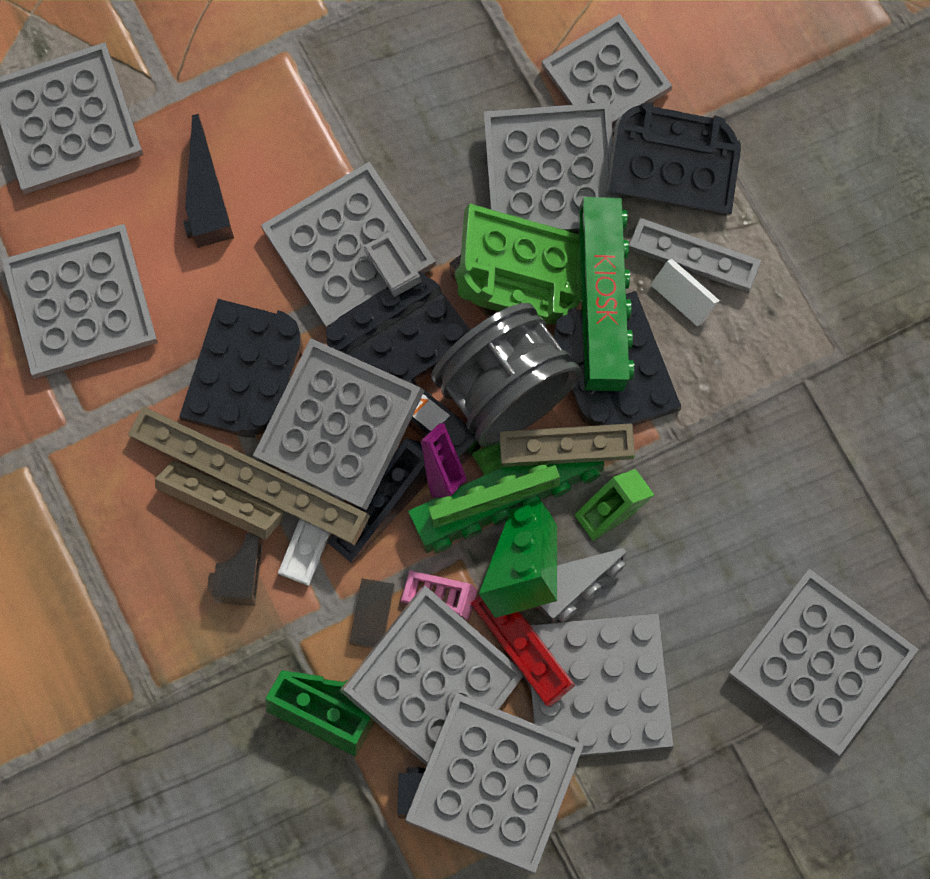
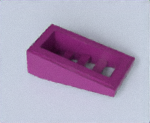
(442, 470)

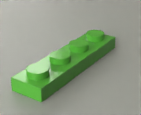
(506, 491)

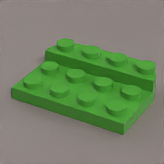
(518, 262)

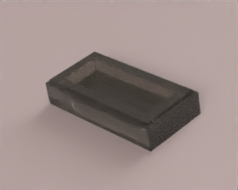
(371, 613)

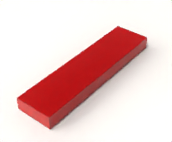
(527, 653)

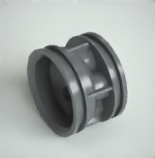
(506, 373)

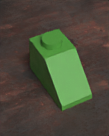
(614, 503)

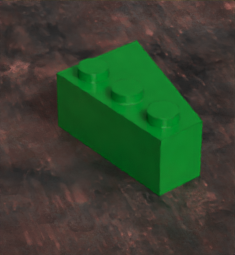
(523, 563)
(319, 709)

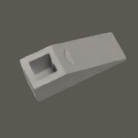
(579, 581)

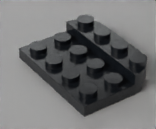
(674, 159)
(400, 332)
(242, 369)
(644, 397)

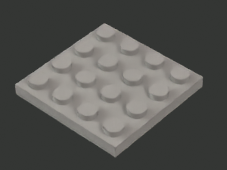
(66, 119)
(548, 160)
(326, 236)
(79, 301)
(338, 423)
(823, 662)
(421, 667)
(618, 685)
(494, 783)

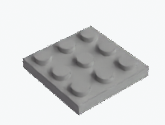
(607, 67)

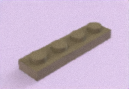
(567, 445)
(219, 499)

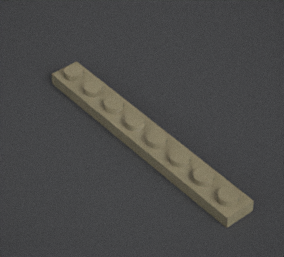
(249, 475)

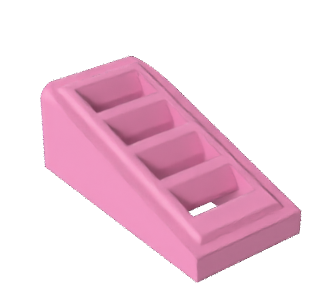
(468, 591)

